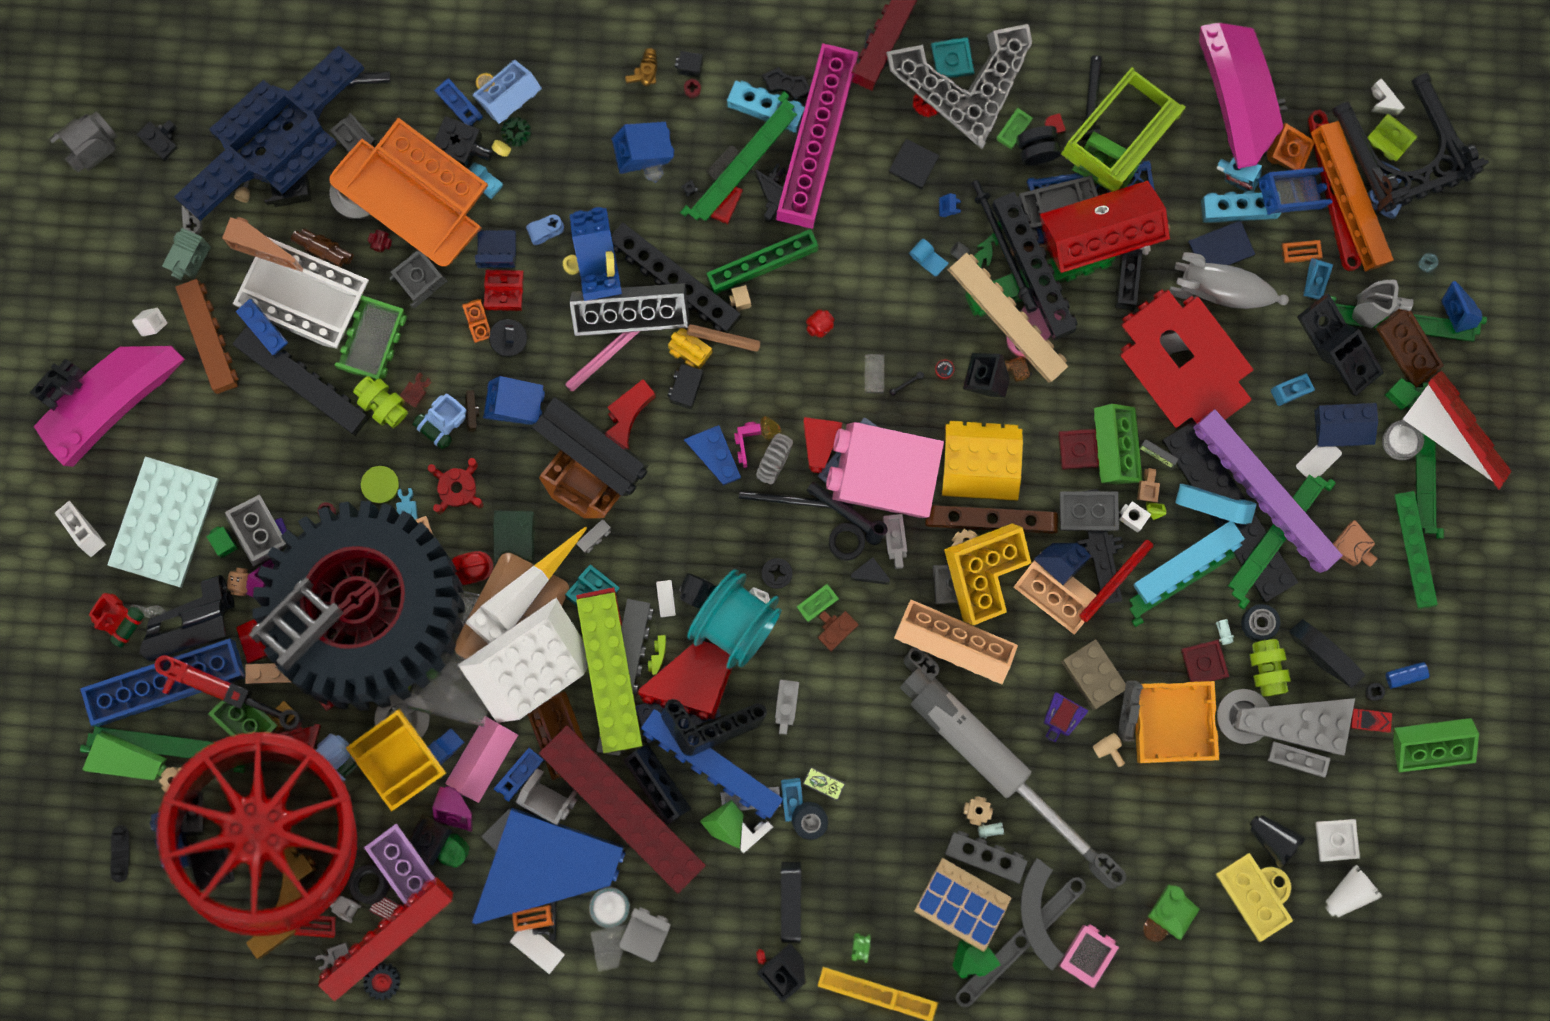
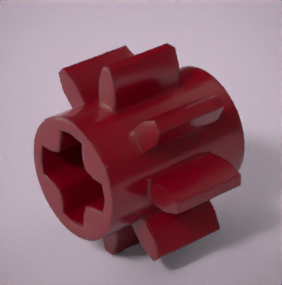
(379, 241)

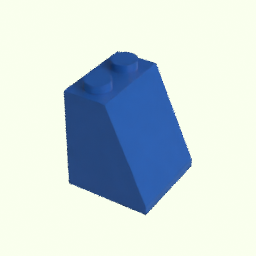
(642, 146)
(513, 401)

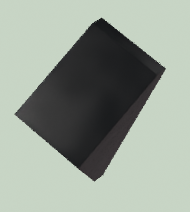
(871, 573)

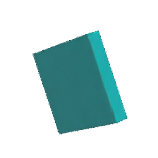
(952, 58)

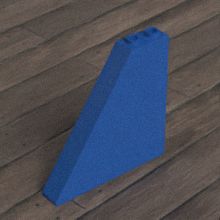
(544, 865)

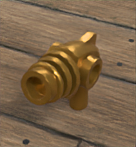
(647, 69)

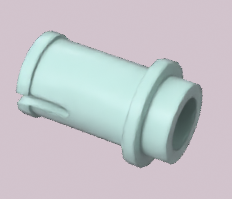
(1224, 632)
(990, 830)

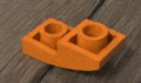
(477, 320)

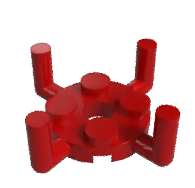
(448, 479)

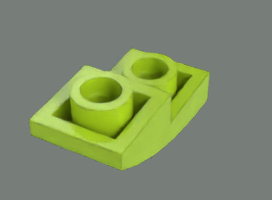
(656, 661)

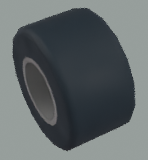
(812, 827)

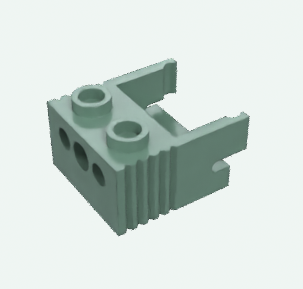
(186, 254)

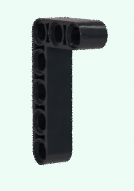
(713, 729)

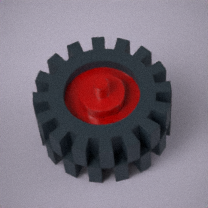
(382, 981)

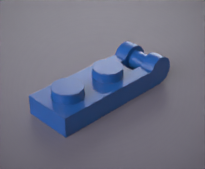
(457, 102)
(519, 774)

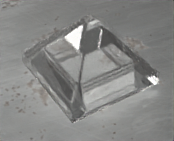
(653, 173)

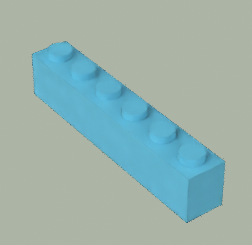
(1188, 562)

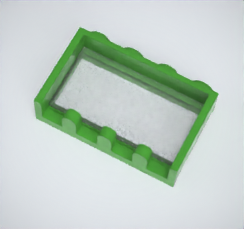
(371, 339)

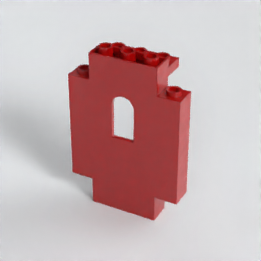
(1204, 381)

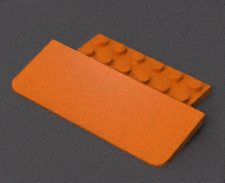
(413, 191)

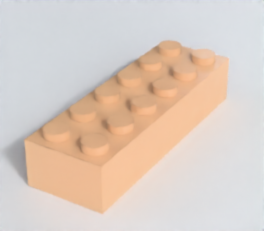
(956, 642)

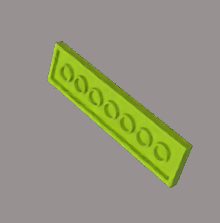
(609, 673)

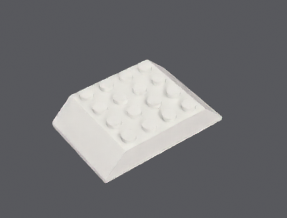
(307, 302)
(527, 664)

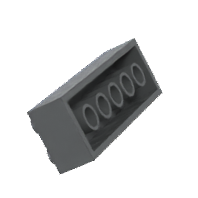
(632, 311)

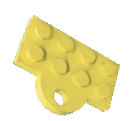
(1257, 896)

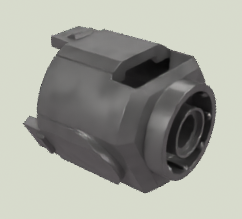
(88, 140)

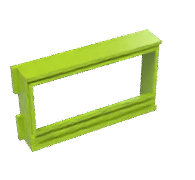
(1114, 177)

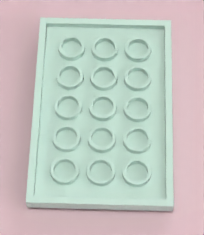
(163, 522)

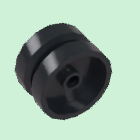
(1039, 145)

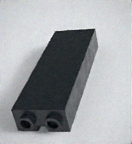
(591, 447)

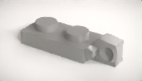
(896, 539)
(786, 704)

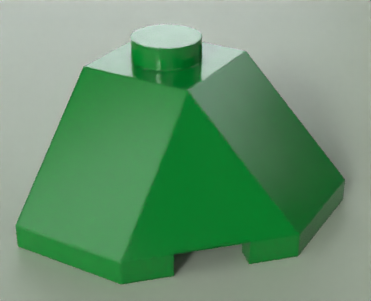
(973, 960)

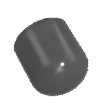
(959, 250)

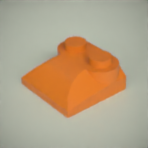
(1290, 148)

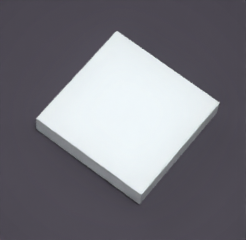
(1337, 840)

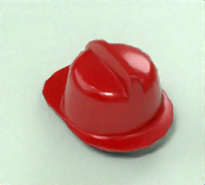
(473, 567)

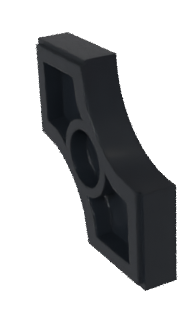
(779, 81)

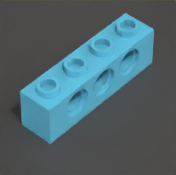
(754, 108)
(1212, 213)

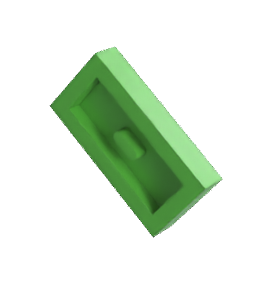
(1016, 125)
(817, 603)

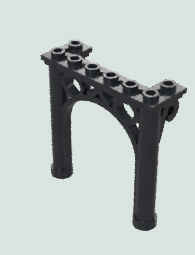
(1462, 158)

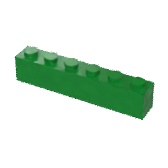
(762, 261)
(1415, 550)

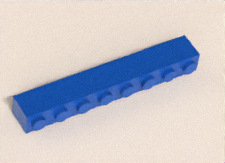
(718, 770)

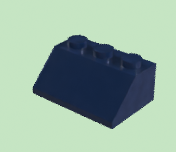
(1346, 424)

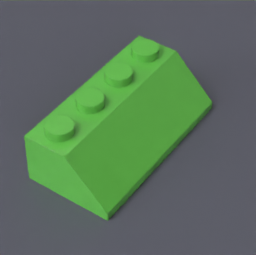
(1118, 444)
(1435, 745)

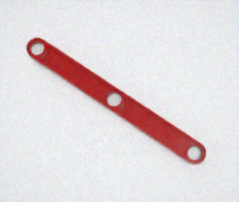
(1342, 234)

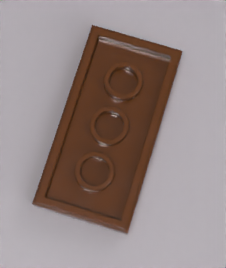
(1409, 346)

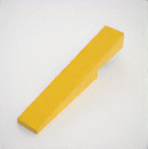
(878, 994)

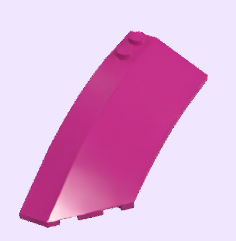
(1242, 90)
(104, 398)

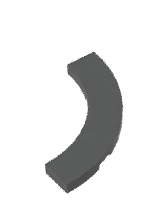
(1032, 916)

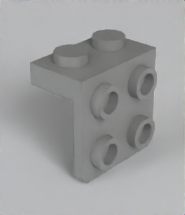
(645, 934)

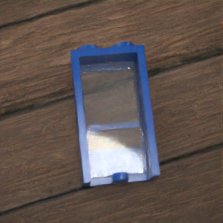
(1292, 191)

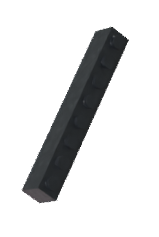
(303, 383)

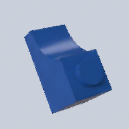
(445, 746)

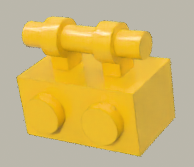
(689, 348)

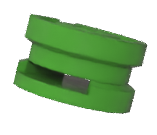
(860, 947)

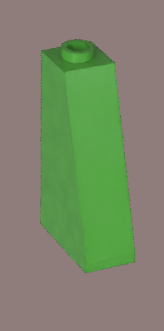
(121, 758)

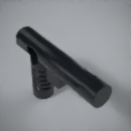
(544, 930)

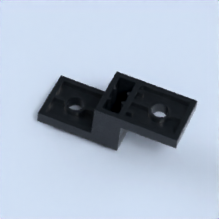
(1340, 344)

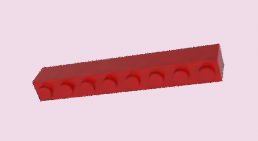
(385, 938)

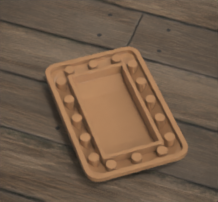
(505, 572)

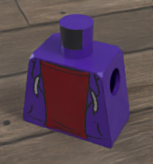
(1062, 716)

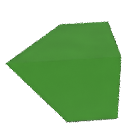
(725, 823)

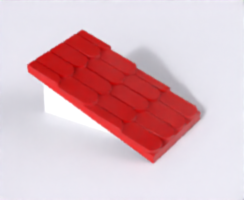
(1452, 425)

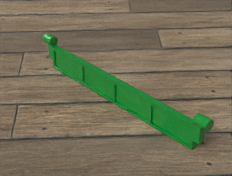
(743, 162)
(1431, 325)
(1427, 483)
(1273, 541)
(1139, 607)
(156, 743)

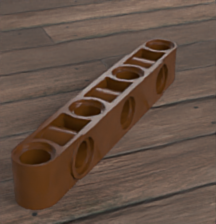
(976, 519)

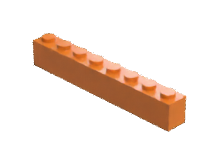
(1352, 196)

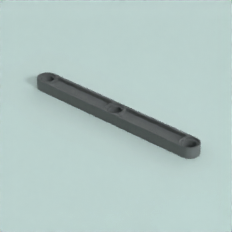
(1011, 952)

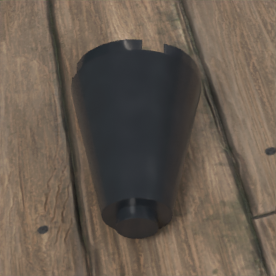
(1276, 839)

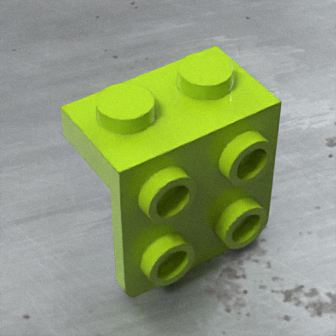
(1391, 138)

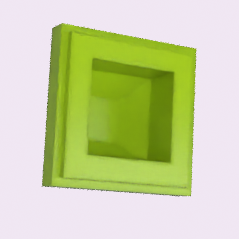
(1156, 510)

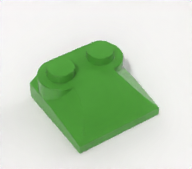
(1174, 911)

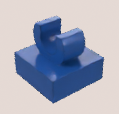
(947, 205)

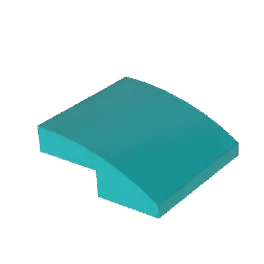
(589, 581)

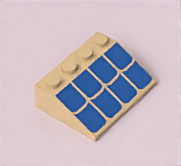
(962, 904)

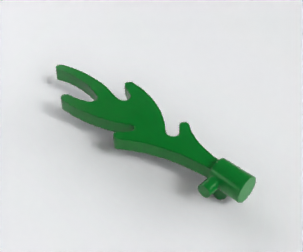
(987, 251)

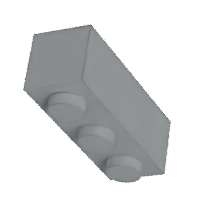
(594, 536)

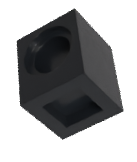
(689, 64)

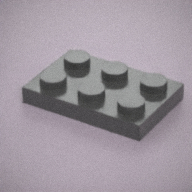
(1089, 511)

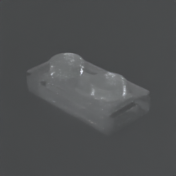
(874, 373)

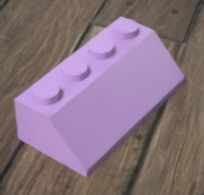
(399, 862)

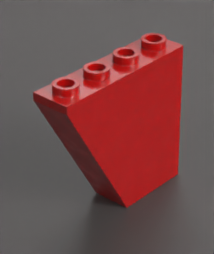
(693, 678)

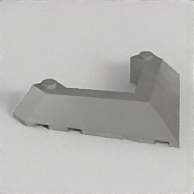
(977, 108)

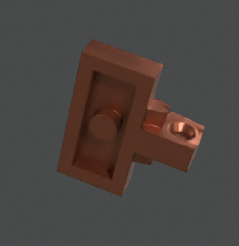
(836, 629)

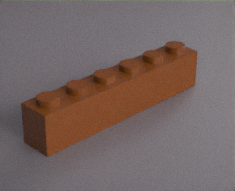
(207, 337)

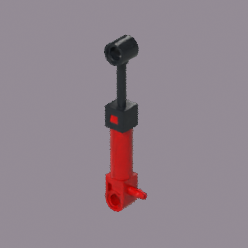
(220, 689)

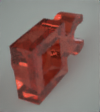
(413, 392)

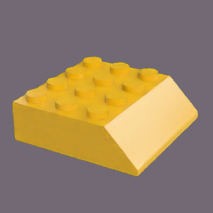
(395, 760)

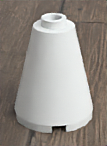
(1352, 893)

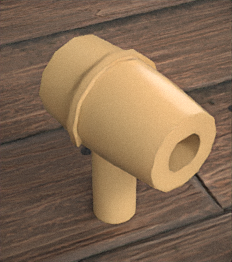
(1109, 745)

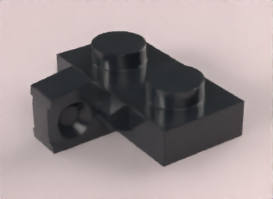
(159, 138)

